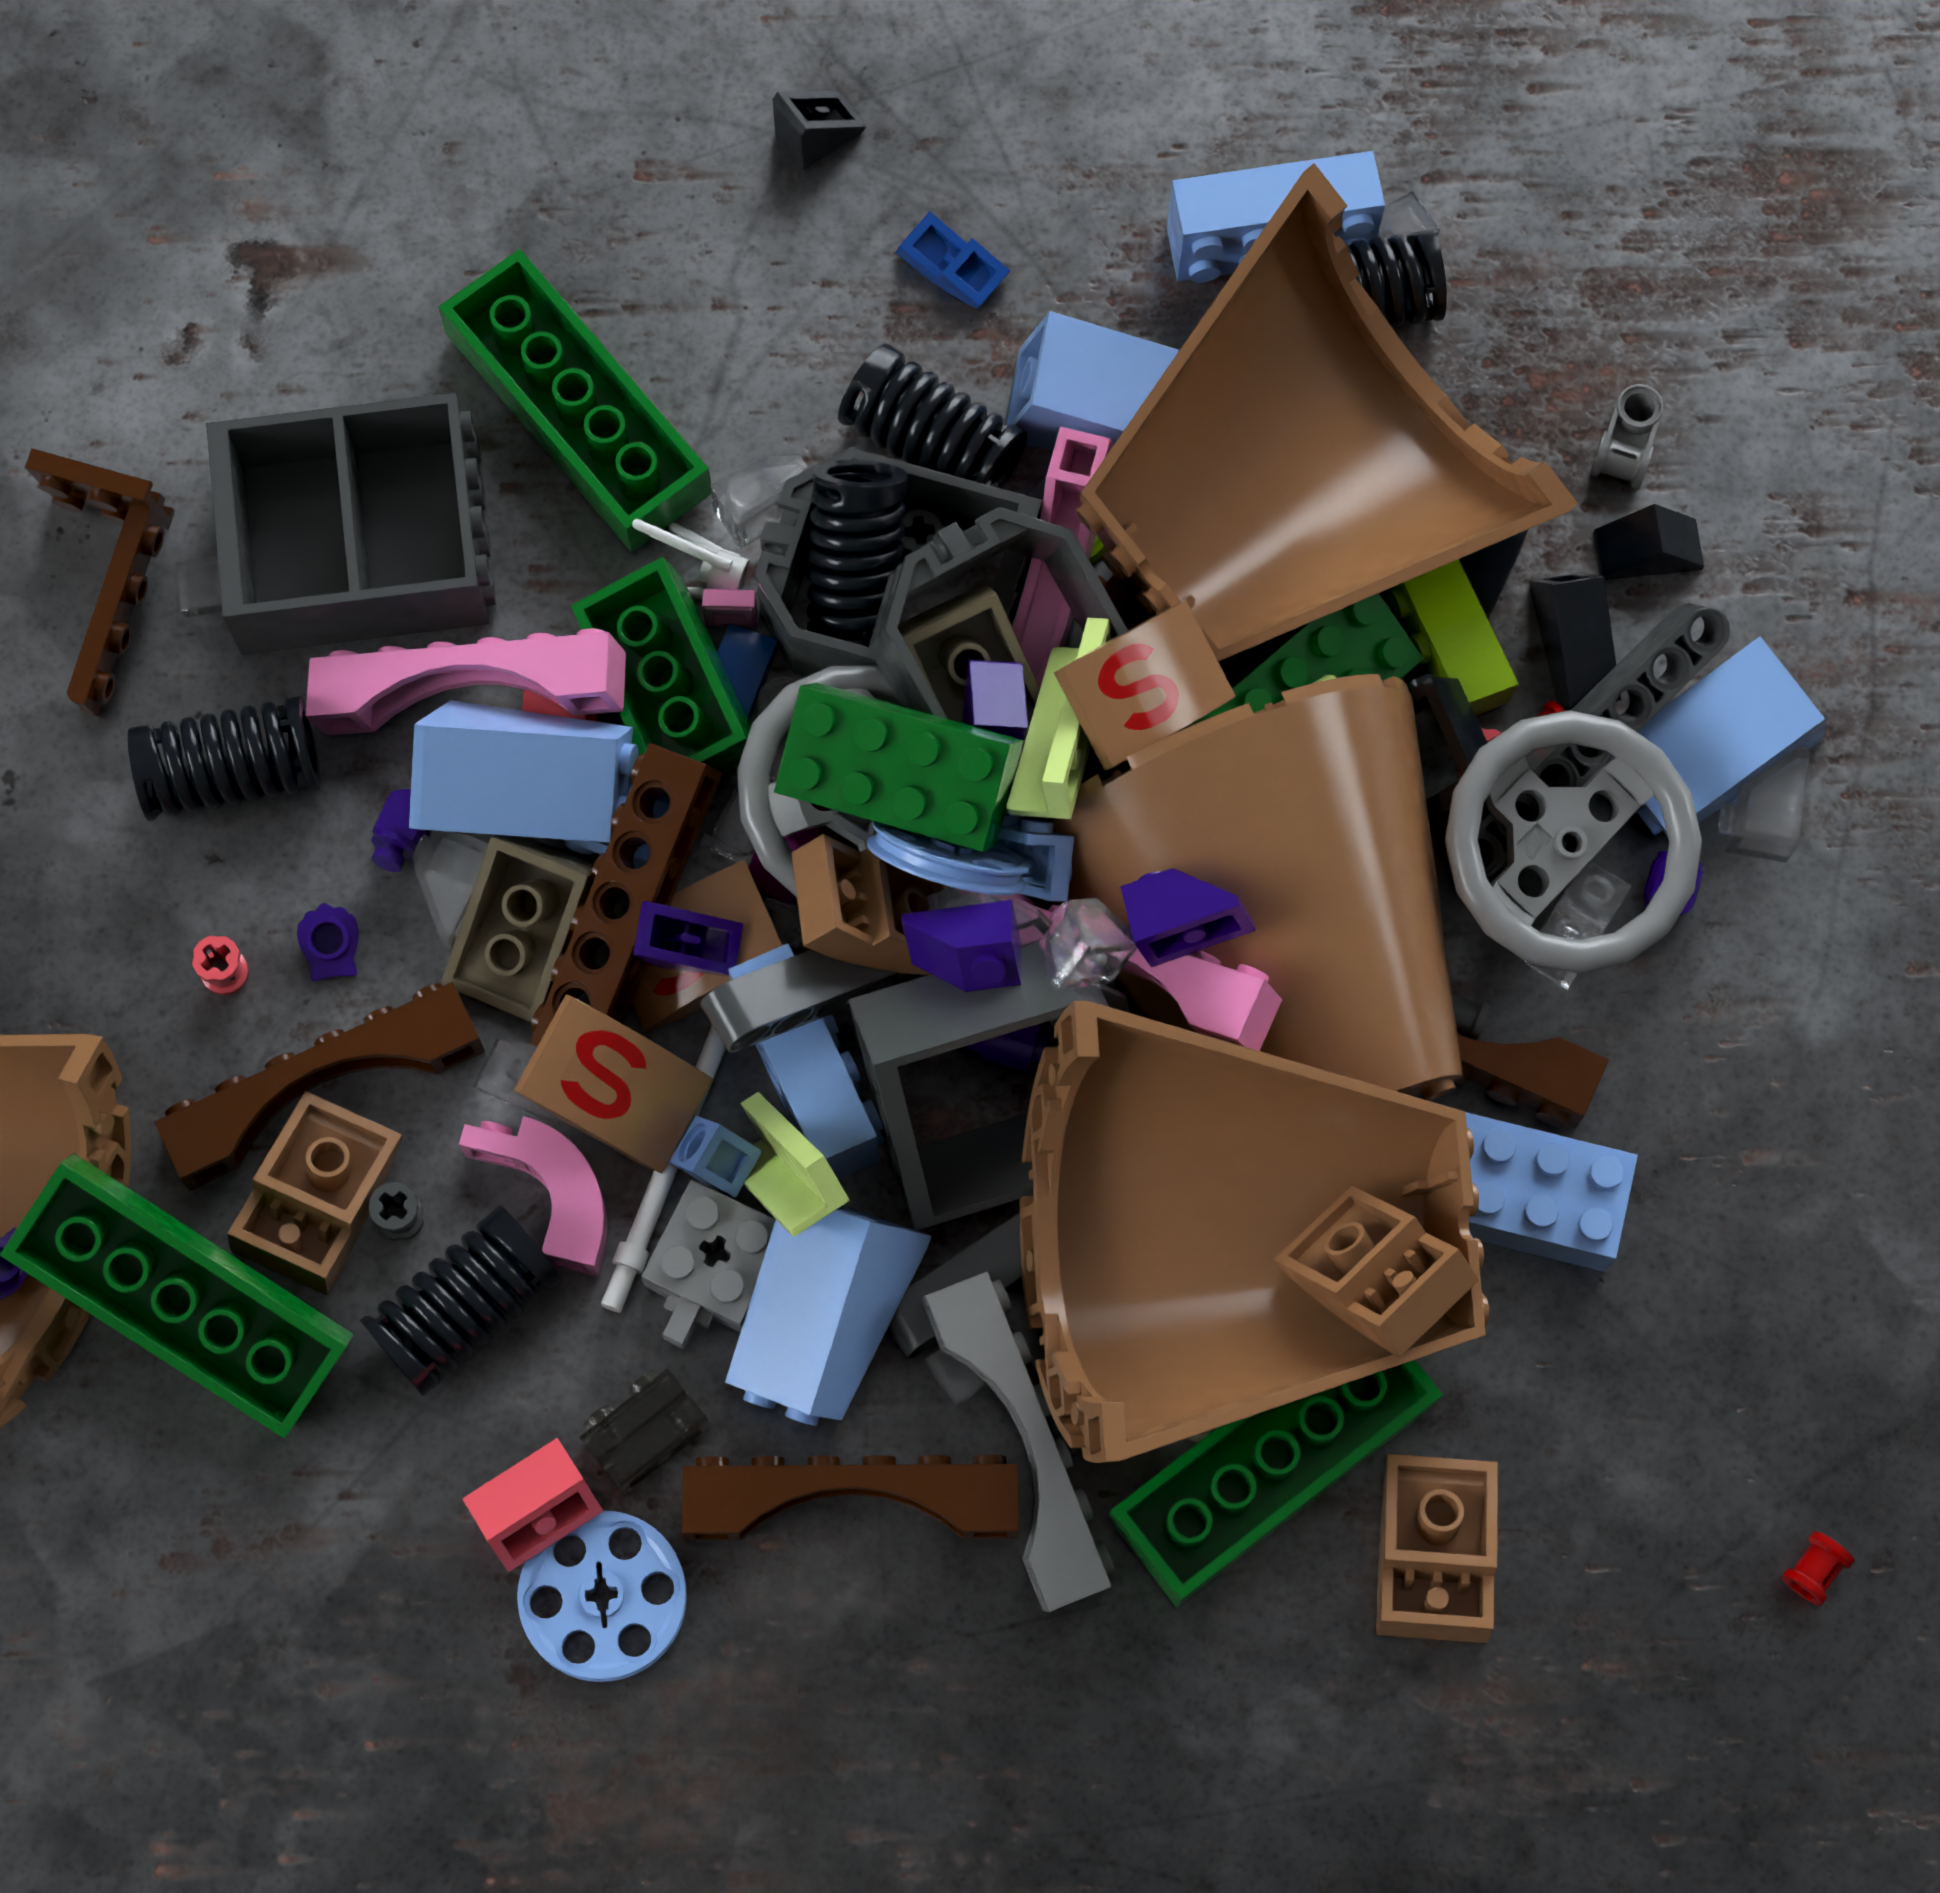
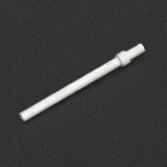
(632, 1255)

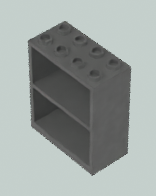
(350, 523)

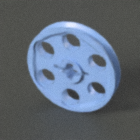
(986, 872)
(627, 1610)

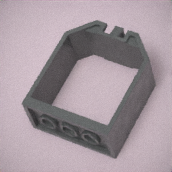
(788, 546)
(958, 552)
(935, 1017)

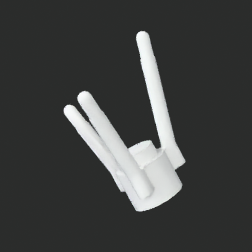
(720, 566)

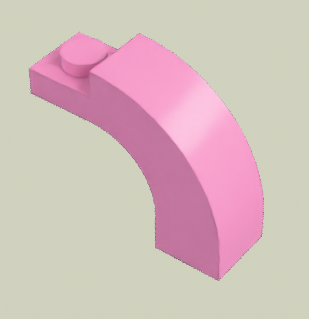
(578, 1213)

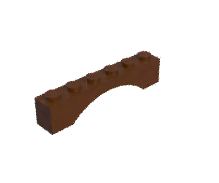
(1543, 1075)
(217, 1131)
(734, 1500)

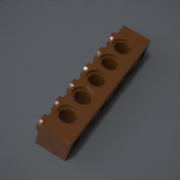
(614, 874)

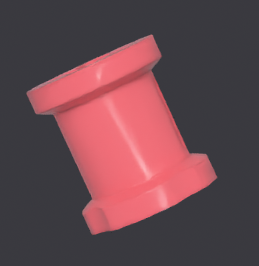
(212, 977)

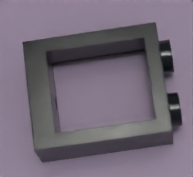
(1459, 729)

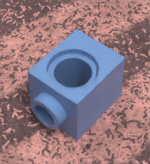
(715, 1156)

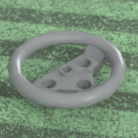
(1628, 781)
(772, 816)

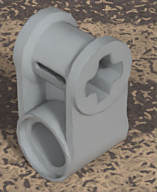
(1628, 443)

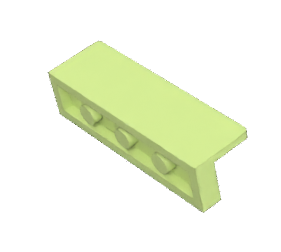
(1055, 741)
(791, 1173)

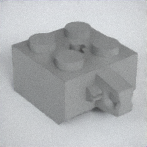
(681, 1271)

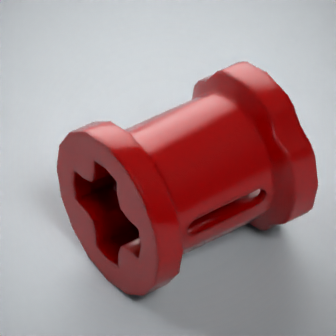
(1817, 1568)

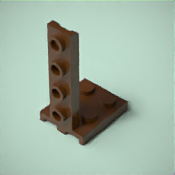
(143, 516)

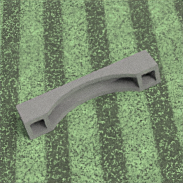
(1060, 1548)

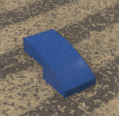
(952, 263)
(747, 662)

